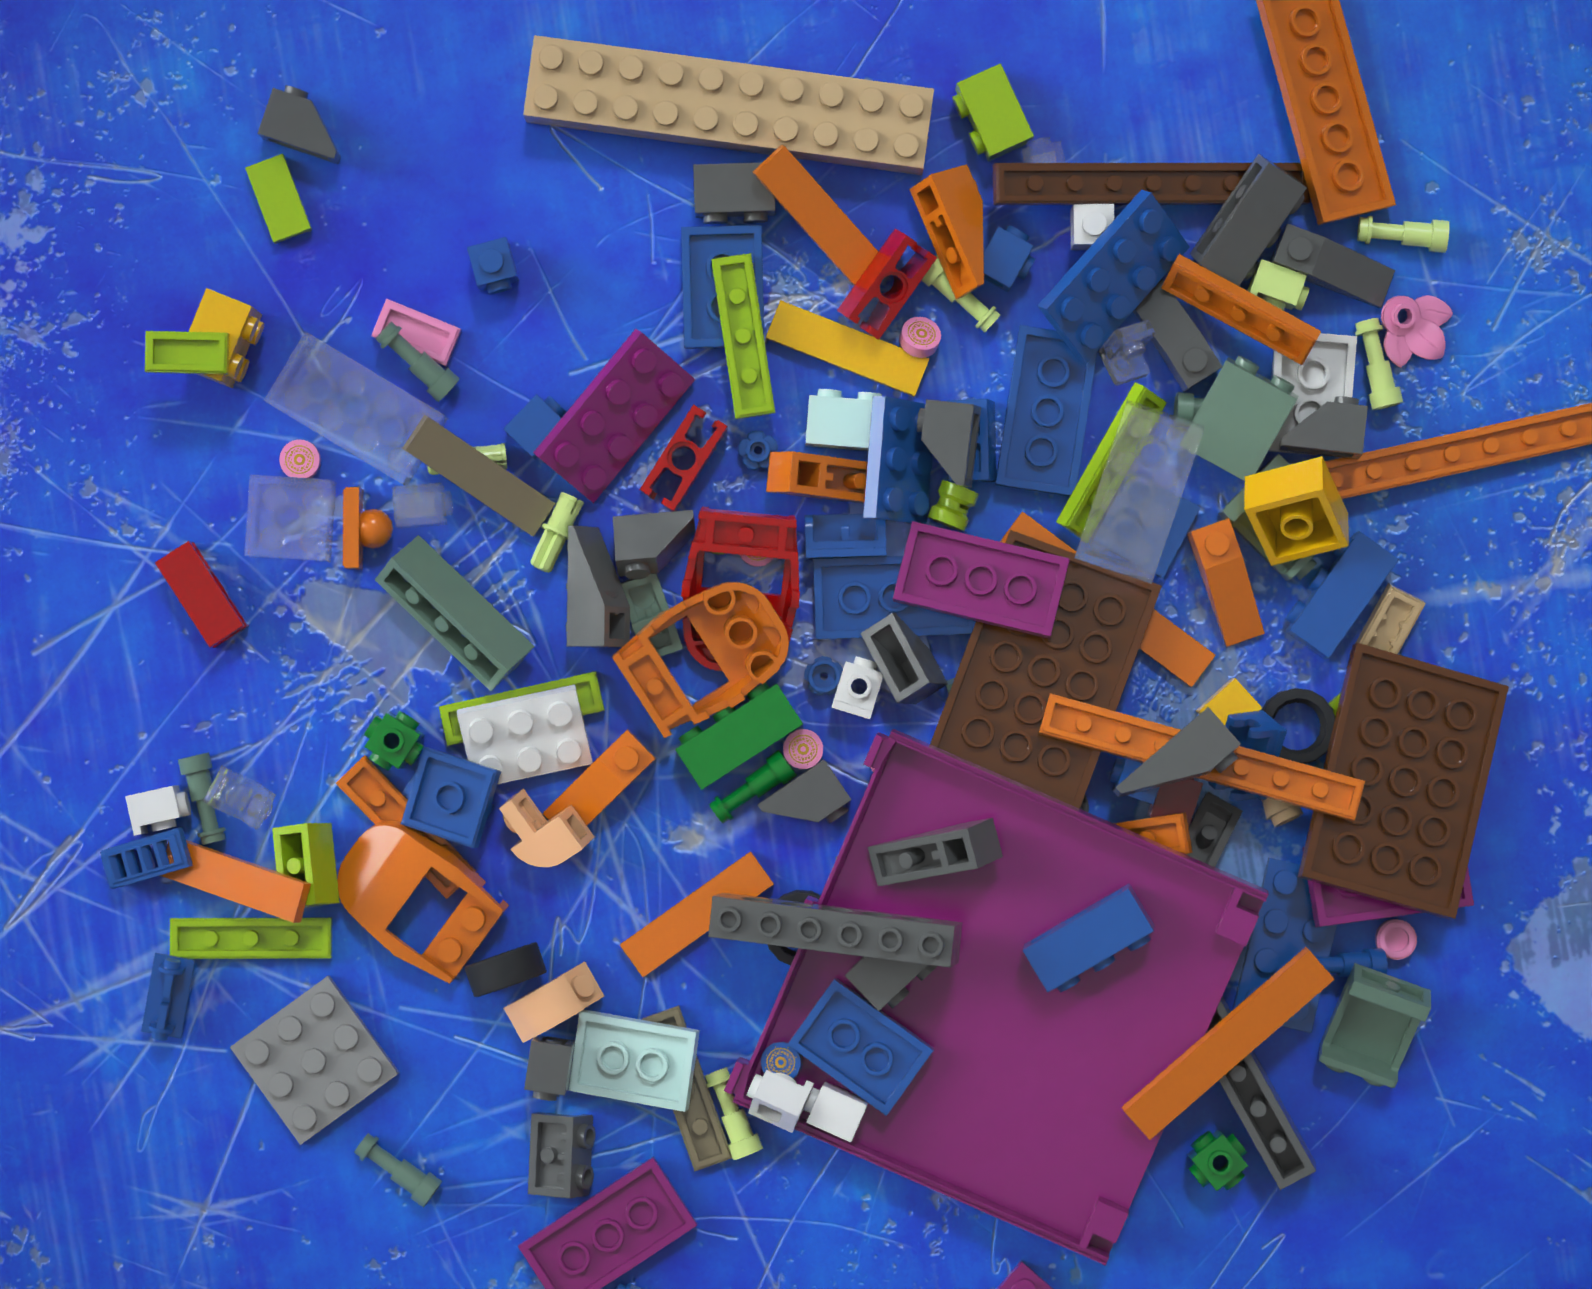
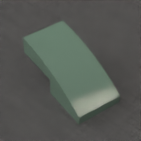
(645, 603)

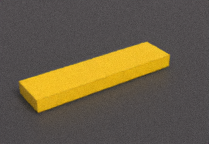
(846, 348)

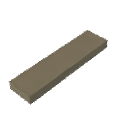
(478, 475)
(700, 1123)

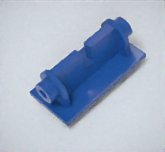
(167, 996)

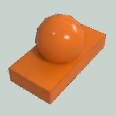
(361, 528)

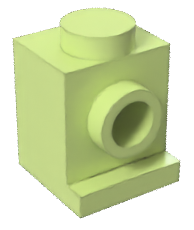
(1279, 285)

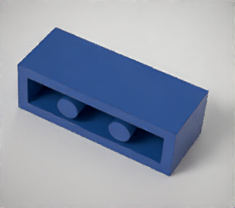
(1340, 594)
(1089, 939)

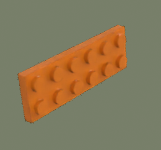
(1326, 108)

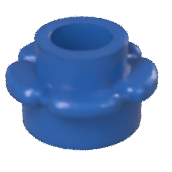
(753, 440)
(813, 671)

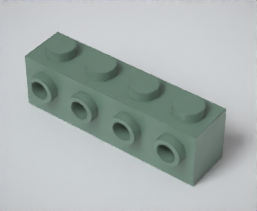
(456, 612)

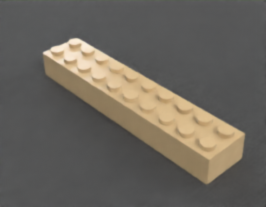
(728, 105)

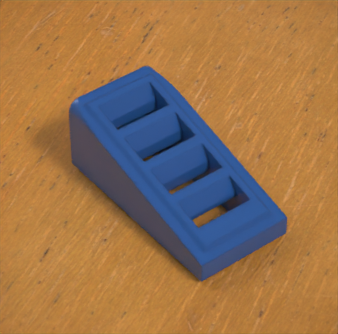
(122, 865)

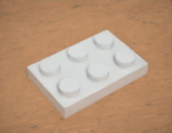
(1320, 379)
(527, 734)

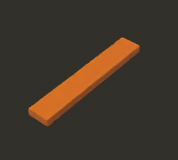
(1162, 638)
(1227, 1043)

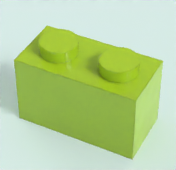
(993, 113)
(308, 855)

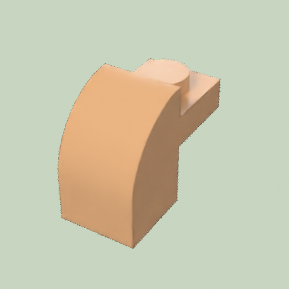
(544, 841)
(554, 1002)

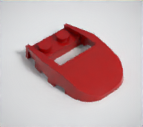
(742, 535)

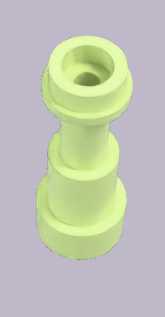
(1430, 235)
(984, 316)
(1379, 372)
(734, 1119)

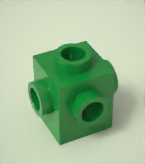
(409, 745)
(1210, 1146)

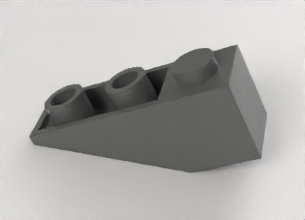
(595, 598)

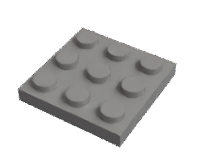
(314, 1059)

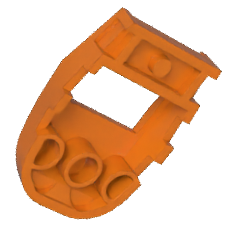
(738, 631)
(385, 872)

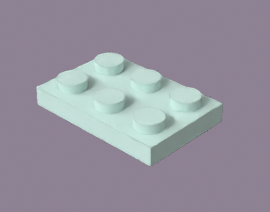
(634, 1060)

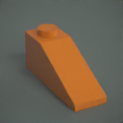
(954, 222)
(817, 476)
(1226, 581)
(604, 778)

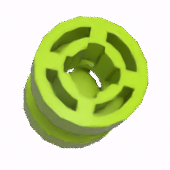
(953, 505)

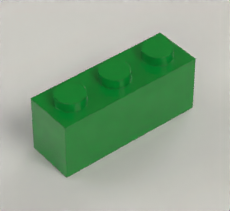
(737, 734)

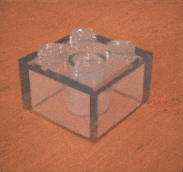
(290, 518)

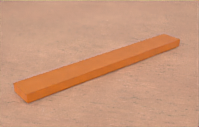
(1463, 451)
(1251, 772)

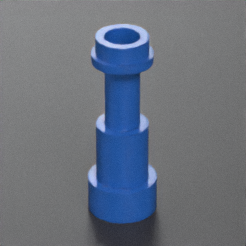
(1343, 963)

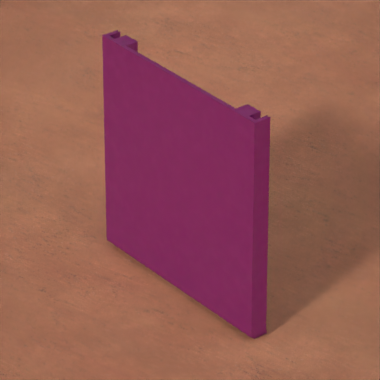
(1022, 1080)

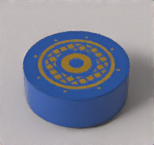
(782, 1059)

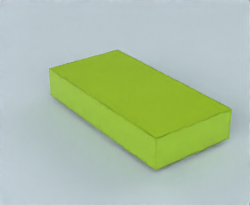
(278, 198)
(187, 352)

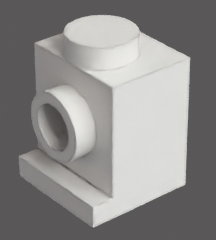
(858, 704)
(157, 808)
(778, 1099)

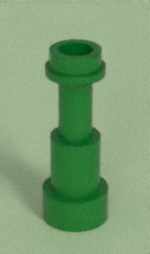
(757, 784)

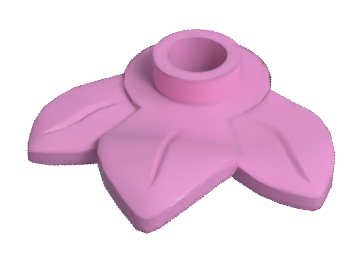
(1419, 332)

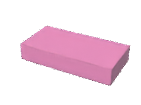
(420, 330)

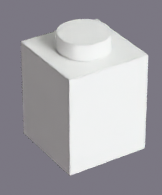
(1088, 223)
(835, 1110)

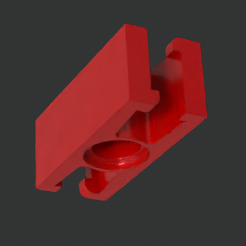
(904, 283)
(678, 442)
(201, 594)

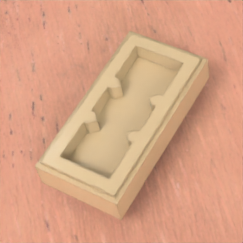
(1391, 620)

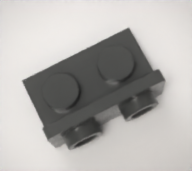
(561, 1155)

